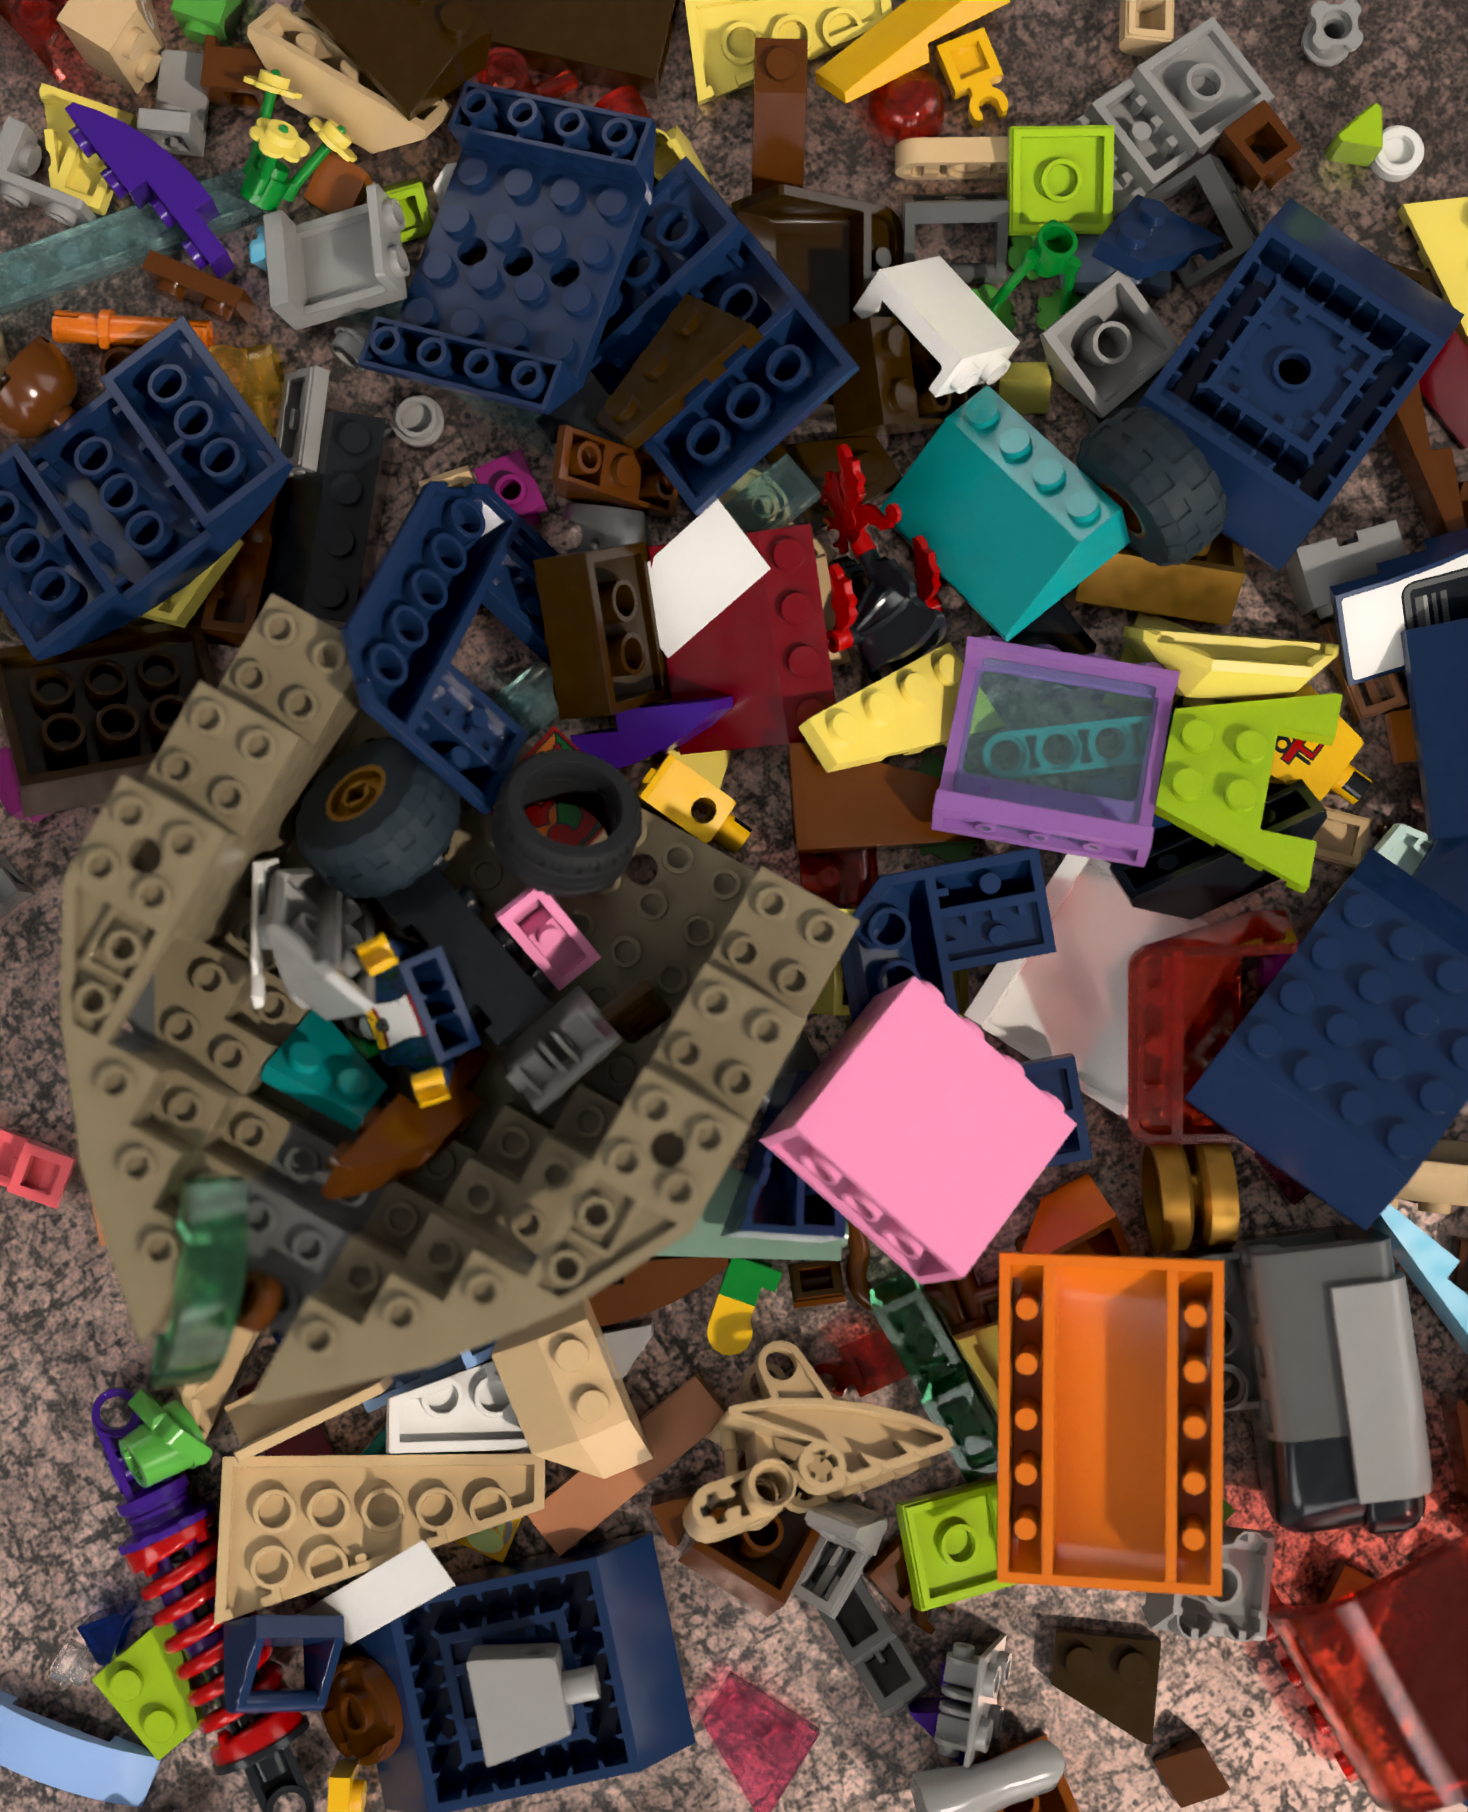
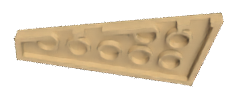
(330, 1517)

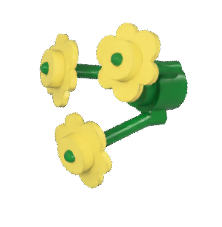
(265, 175)

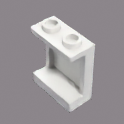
(945, 319)

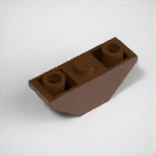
(610, 475)

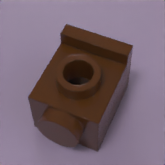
(224, 74)
(1264, 134)

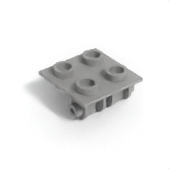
(559, 1049)
(977, 1681)

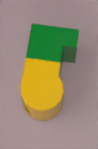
(730, 1319)

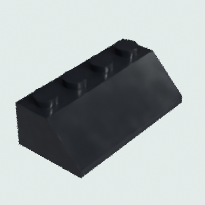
(333, 519)

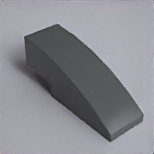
(873, 1644)

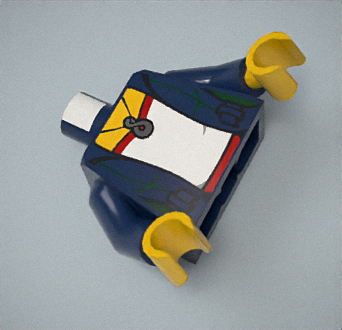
(416, 1014)

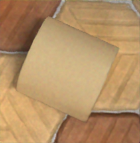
(1145, 26)

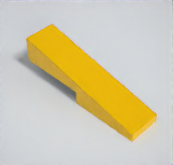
(897, 44)

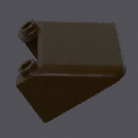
(824, 246)

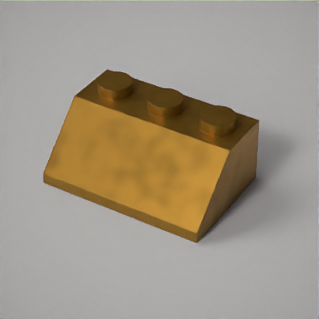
(1198, 590)

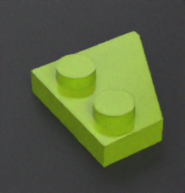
(148, 1694)

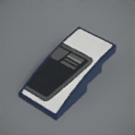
(1402, 596)

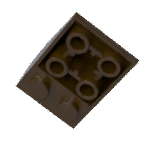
(892, 383)

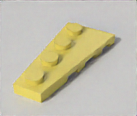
(725, 34)
(891, 716)

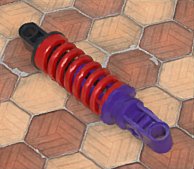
(174, 1530)

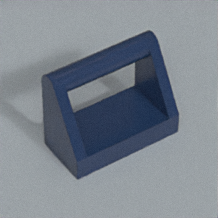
(243, 1644)

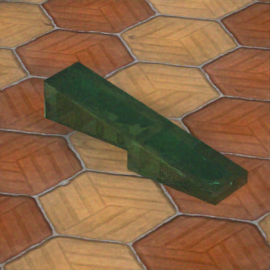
(938, 1372)

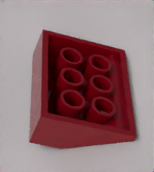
(761, 651)

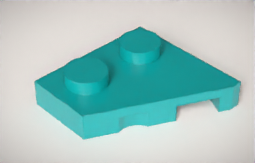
(325, 1072)

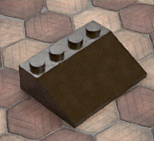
(96, 711)

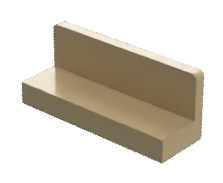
(277, 1421)

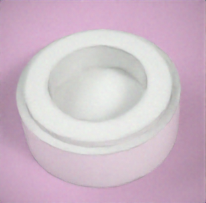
(1400, 154)

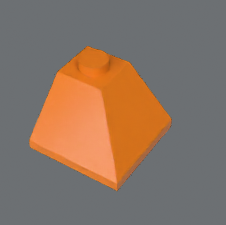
(1076, 1222)

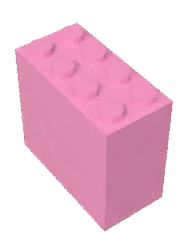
(920, 1132)

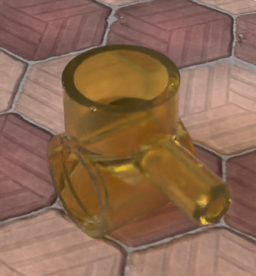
(258, 375)

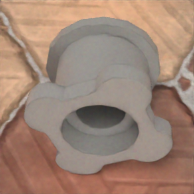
(1332, 32)

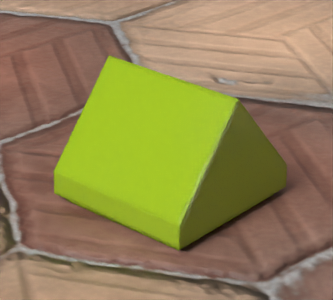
(1359, 140)

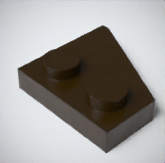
(820, 457)
(1109, 1675)

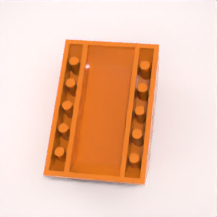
(1111, 1422)

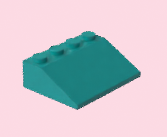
(1005, 514)

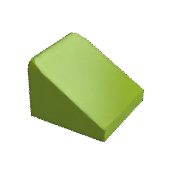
(414, 205)

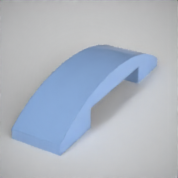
(73, 1759)

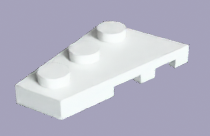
(454, 1415)

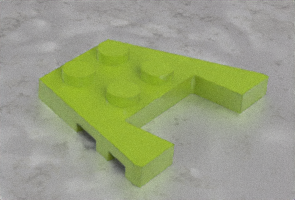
(1221, 770)

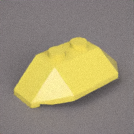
(1231, 664)

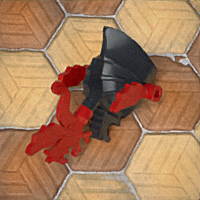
(876, 598)

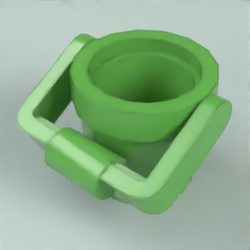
(165, 1441)

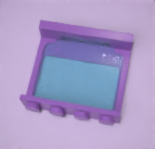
(1056, 750)

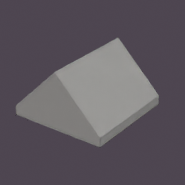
(1107, 345)

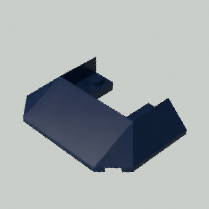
(409, 621)
(958, 920)

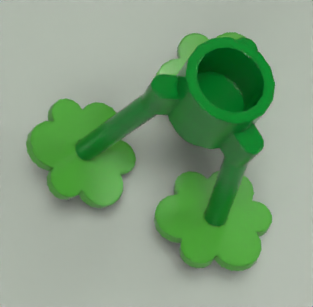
(1036, 256)

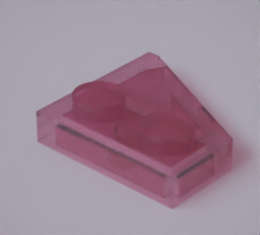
(758, 1740)

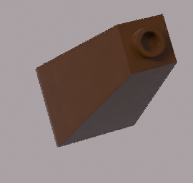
(861, 807)

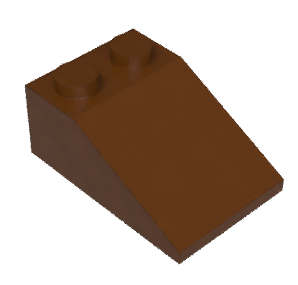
(756, 1564)

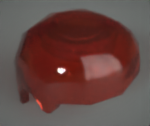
(907, 107)

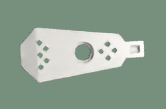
(261, 872)

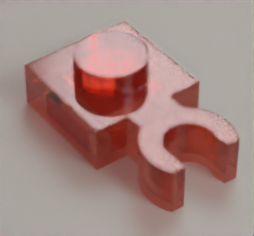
(867, 1364)

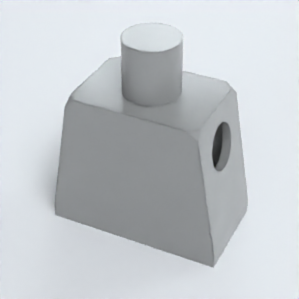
(525, 1696)

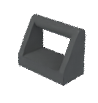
(960, 208)
(1229, 208)

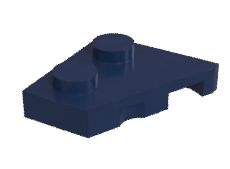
(1153, 240)

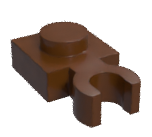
(891, 1579)

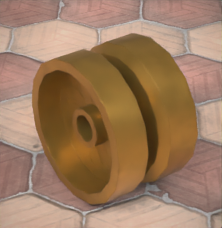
(1189, 1196)

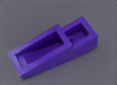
(652, 730)

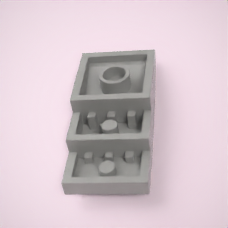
(1175, 109)

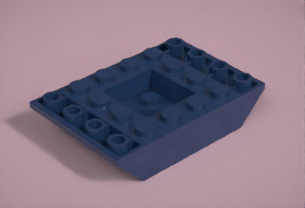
(1364, 347)
(602, 1609)

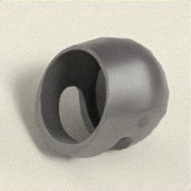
(607, 526)

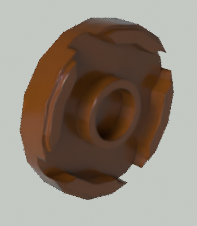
(363, 1711)

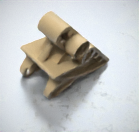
(804, 1439)

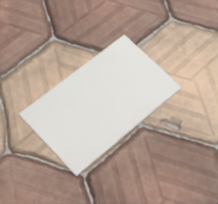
(701, 575)

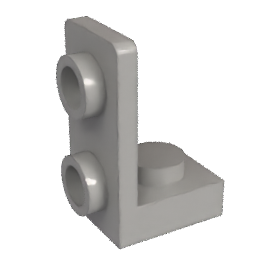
(180, 106)
(20, 158)

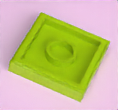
(1060, 177)
(951, 1543)

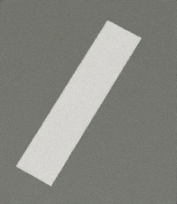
(385, 1592)

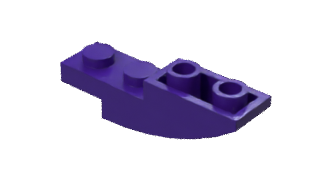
(153, 177)

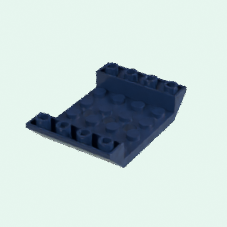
(533, 184)

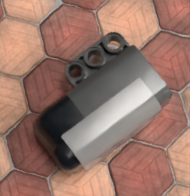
(1329, 1377)

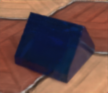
(108, 1630)

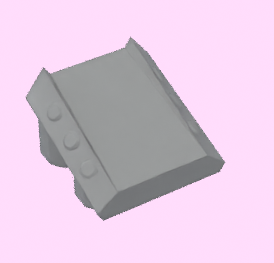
(1244, 1599)

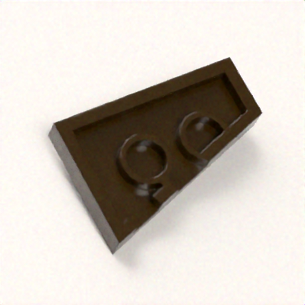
(676, 360)

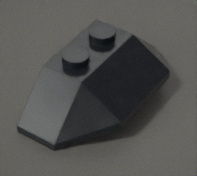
(1192, 877)

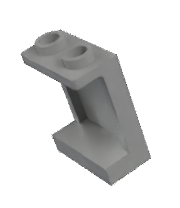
(336, 261)

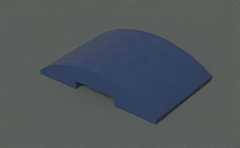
(704, 249)
(131, 495)

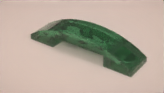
(209, 1282)

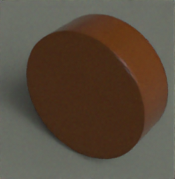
(259, 1301)

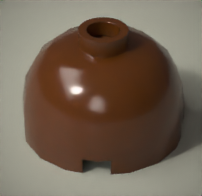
(36, 391)

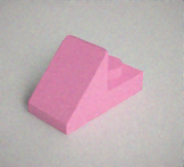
(548, 936)

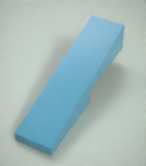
(1428, 1268)

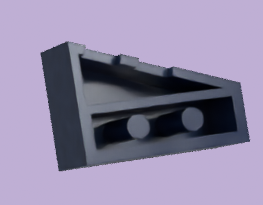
(772, 1197)

